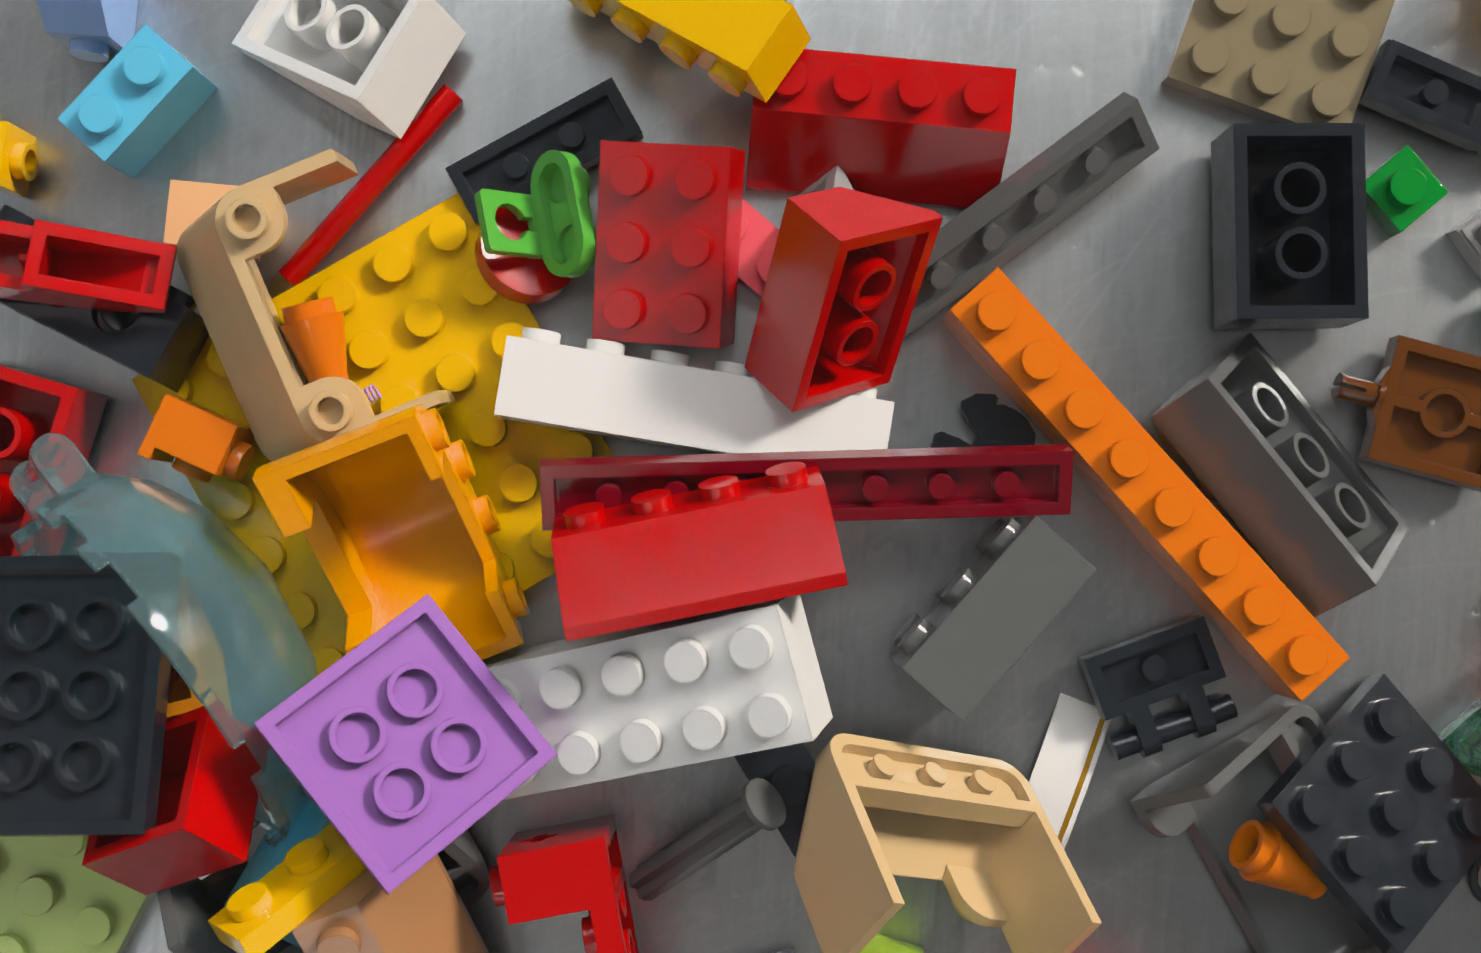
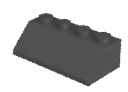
(1282, 477)

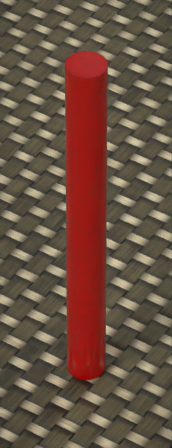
(370, 186)

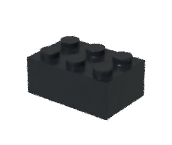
(1289, 226)

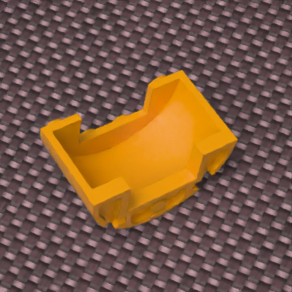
(399, 522)

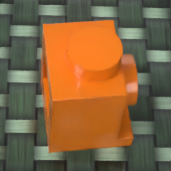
(199, 440)

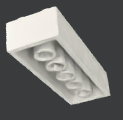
(669, 693)

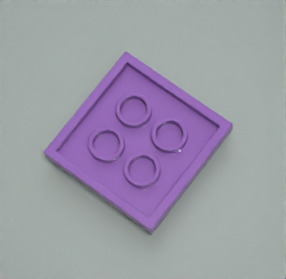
(405, 742)

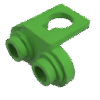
(556, 217)

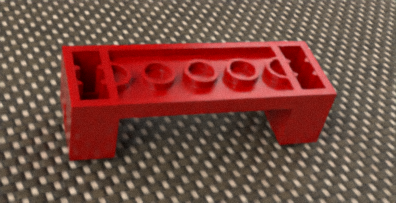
(568, 872)

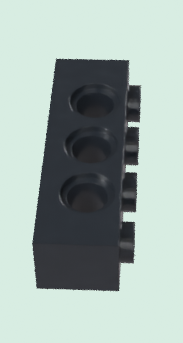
(154, 345)

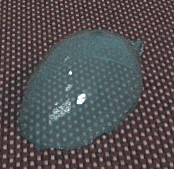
(197, 598)

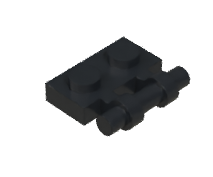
(1153, 669)

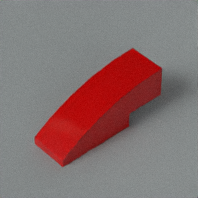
(84, 268)

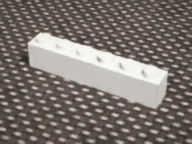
(673, 403)

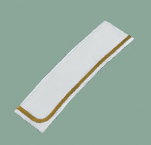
(1067, 762)

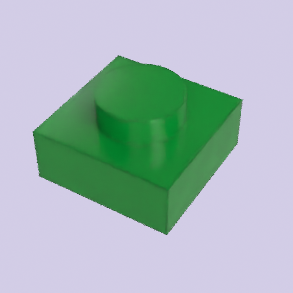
(1401, 191)

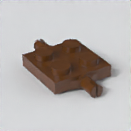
(1422, 411)

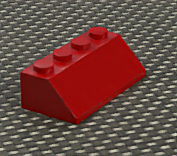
(891, 125)
(695, 551)

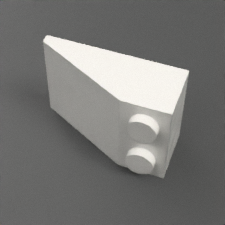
(356, 54)

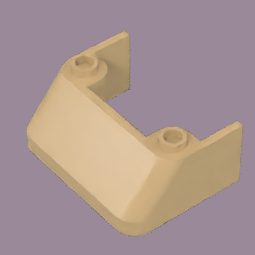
(244, 324)
(936, 817)

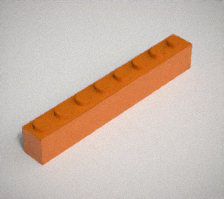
(1144, 488)

